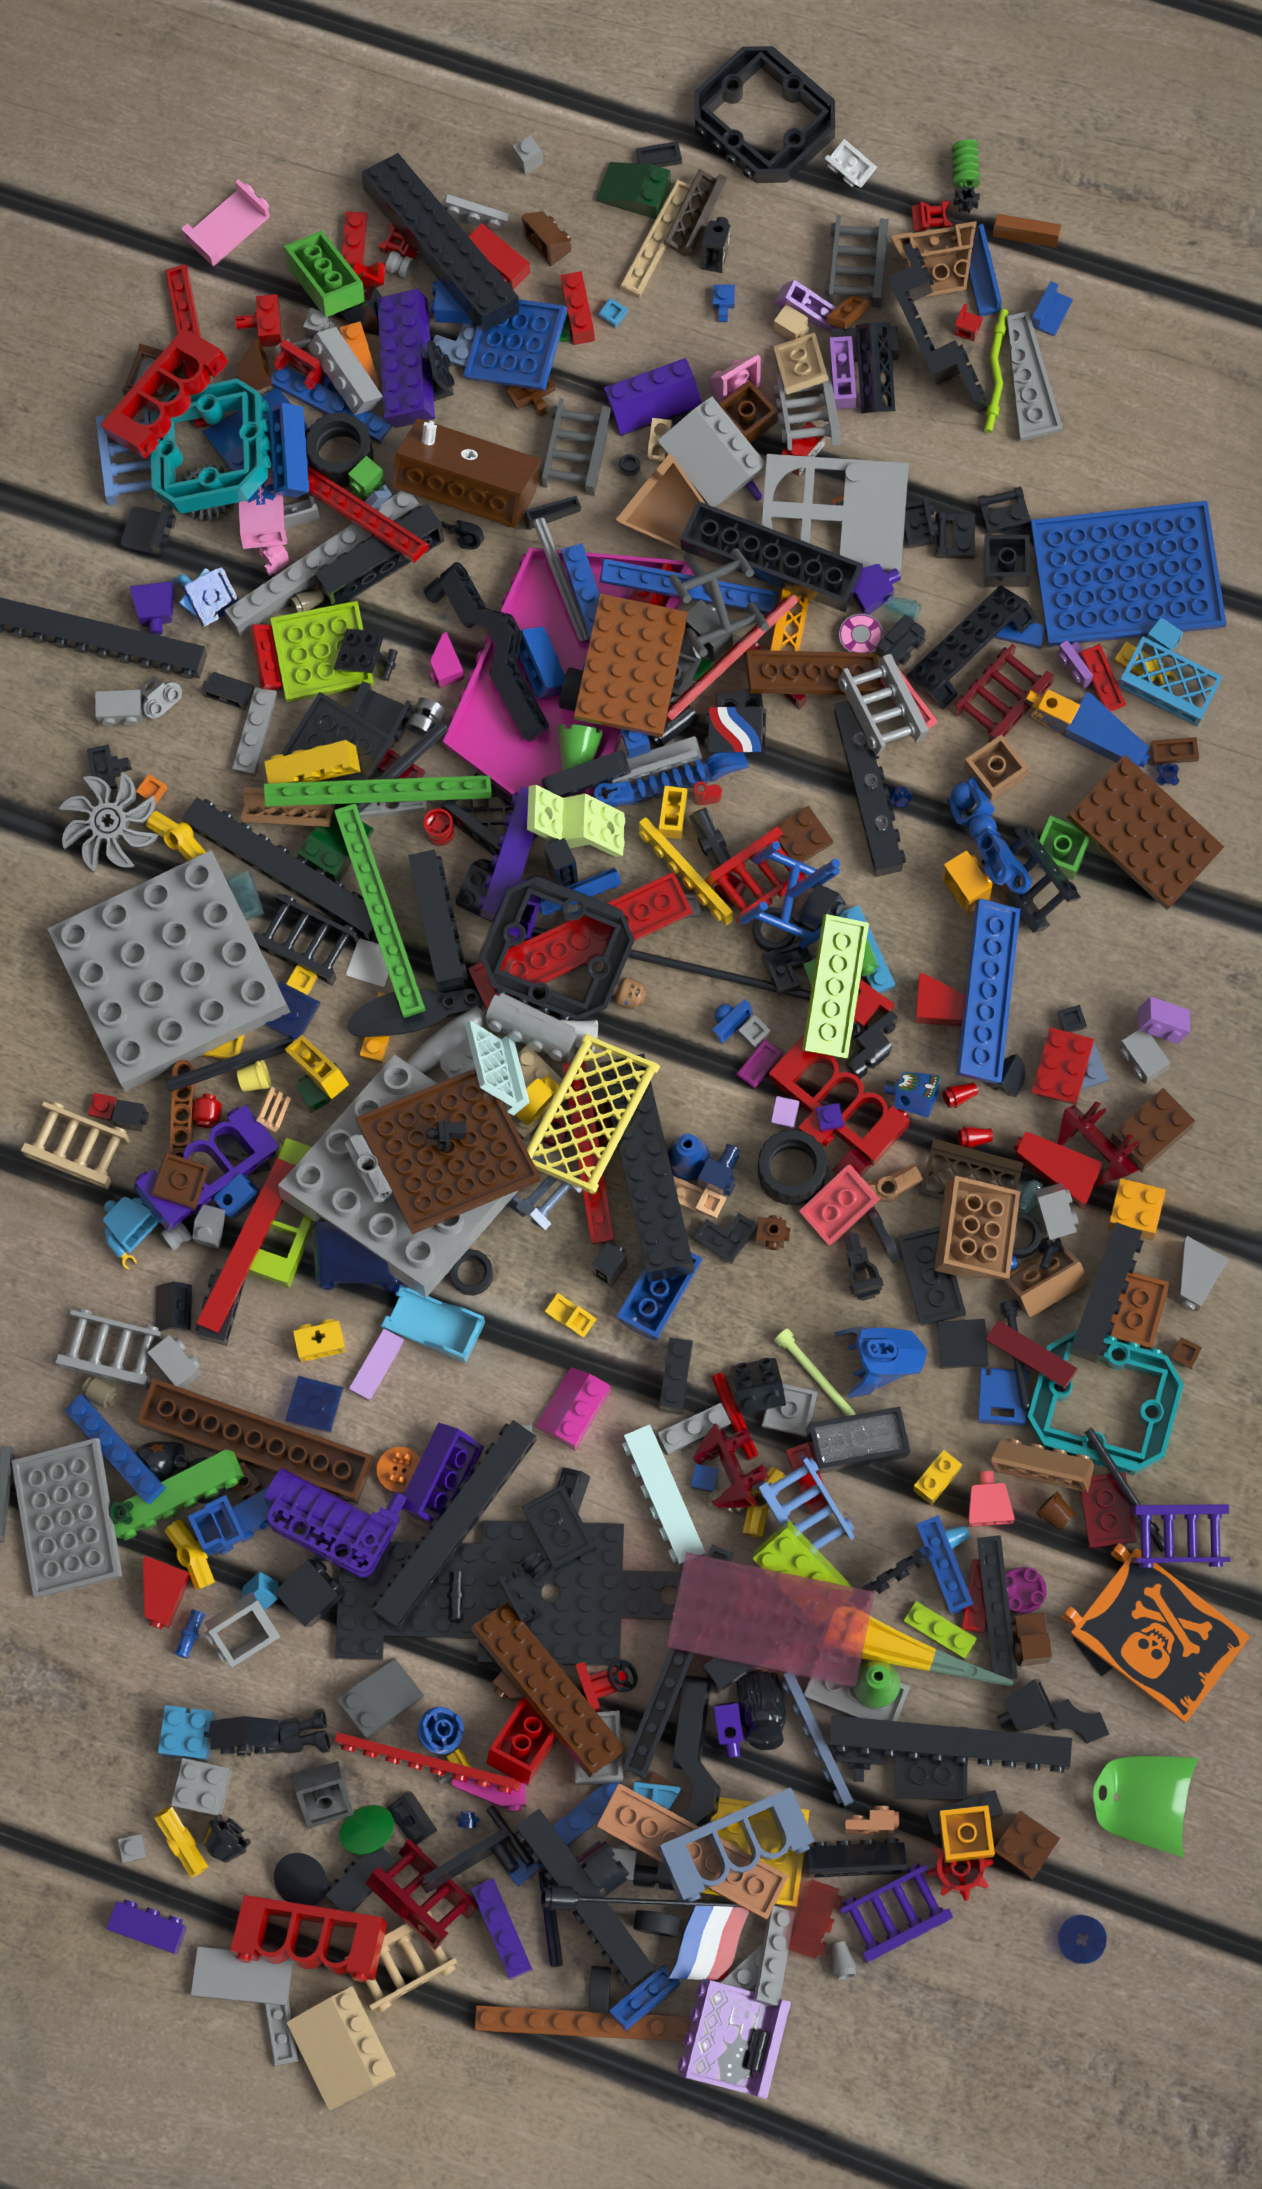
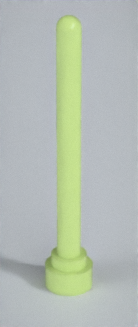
(786, 1340)

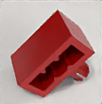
(266, 320)

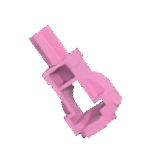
(275, 557)

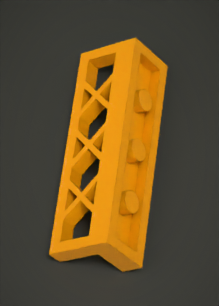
(782, 623)

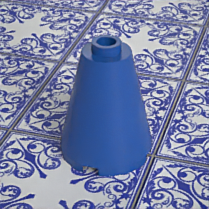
(688, 1156)

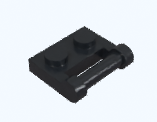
(1006, 517)
(962, 536)

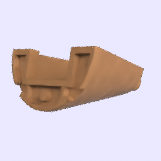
(662, 505)

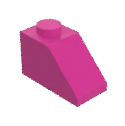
(445, 664)

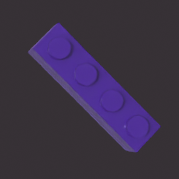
(502, 1929)

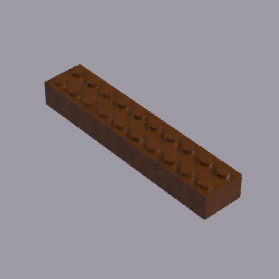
(254, 1439)

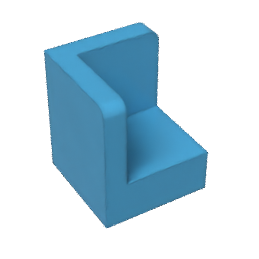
(1165, 634)
(263, 1589)

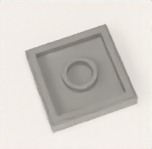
(795, 1415)

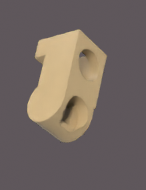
(658, 429)

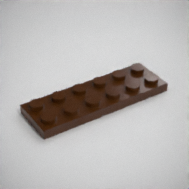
(807, 671)

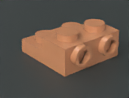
(880, 1822)

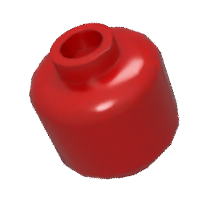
(206, 1111)

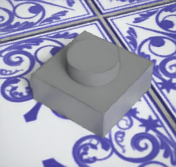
(754, 1031)
(132, 1848)

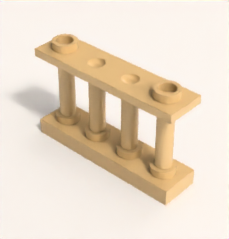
(78, 1166)
(402, 1937)

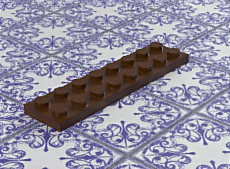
(548, 1689)

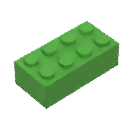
(324, 273)

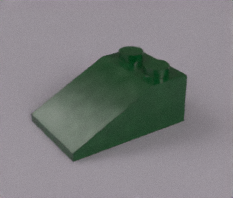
(635, 187)
(327, 849)

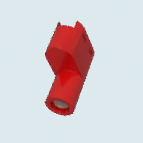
(707, 794)

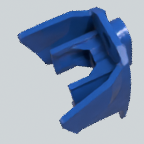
(885, 1356)

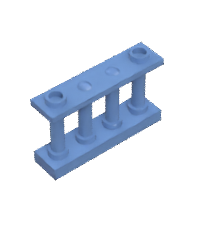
(111, 469)
(783, 1510)

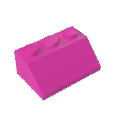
(573, 1407)

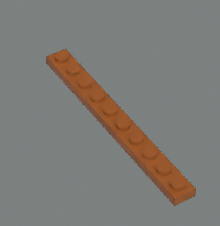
(578, 2024)

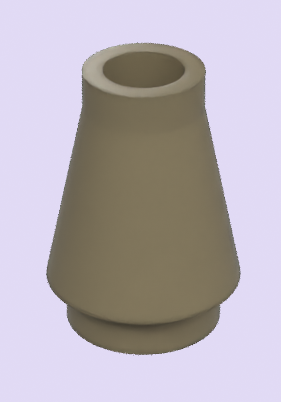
(306, 601)

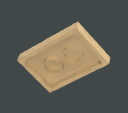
(801, 363)

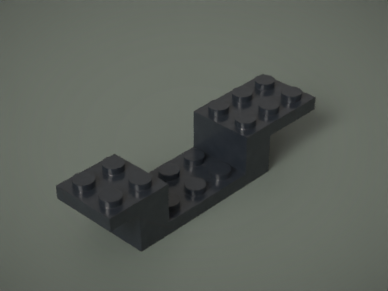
(949, 359)

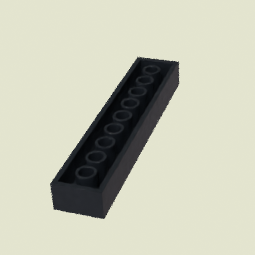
(440, 242)
(650, 1181)

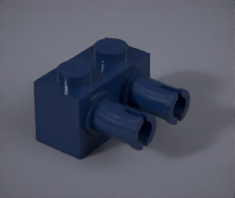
(719, 1174)

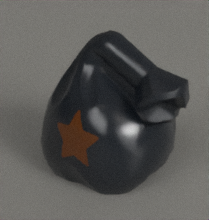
(163, 1458)

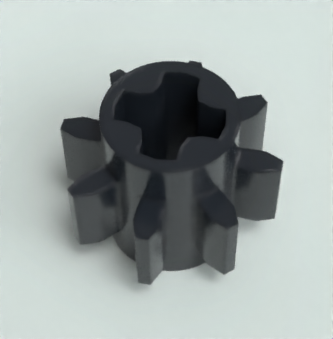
(966, 199)

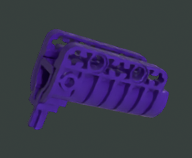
(331, 1520)

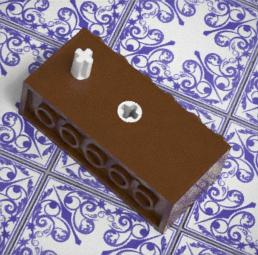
(465, 472)

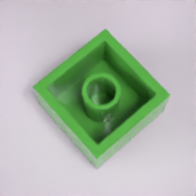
(1065, 845)

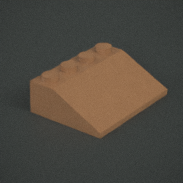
(977, 1229)

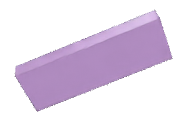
(376, 1364)

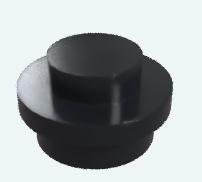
(629, 465)

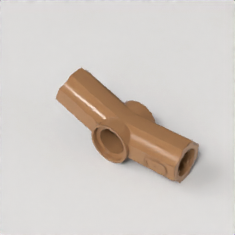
(901, 1181)

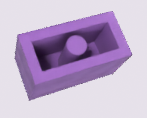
(1164, 1020)

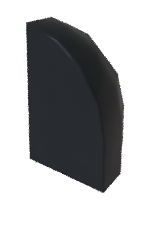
(1012, 1076)

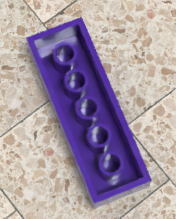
(405, 358)

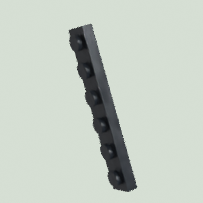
(996, 1606)

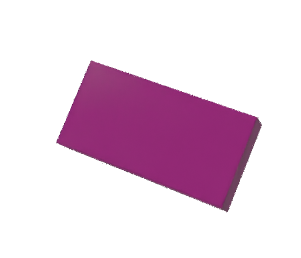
(759, 1064)

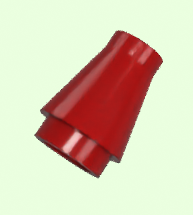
(959, 1094)
(973, 1136)

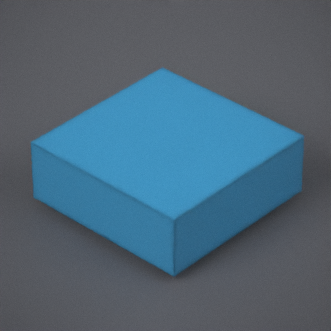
(612, 313)

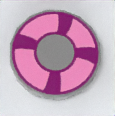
(860, 633)

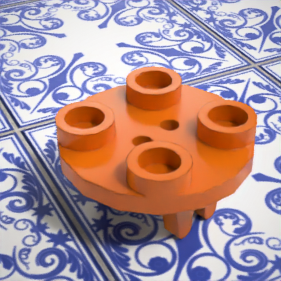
(402, 1459)

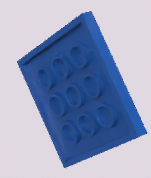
(518, 349)

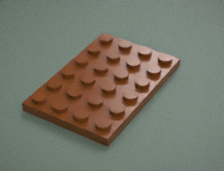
(631, 665)

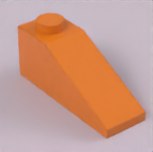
(356, 339)

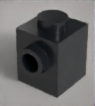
(130, 1115)

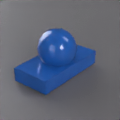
(730, 1019)

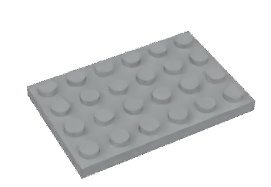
(66, 1518)

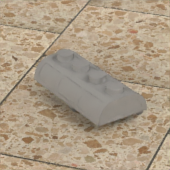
(532, 1027)

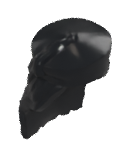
(762, 1709)

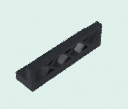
(871, 367)

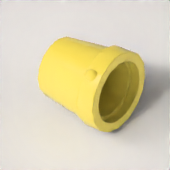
(254, 1077)

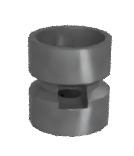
(427, 714)

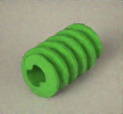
(965, 163)

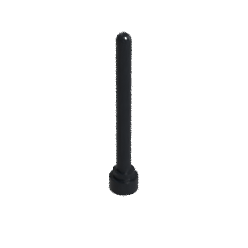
(1010, 1311)

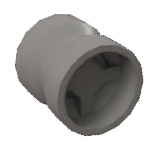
(399, 265)
(176, 1236)

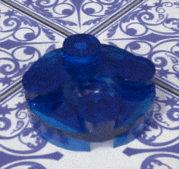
(1095, 1944)

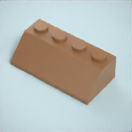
(1043, 1465)

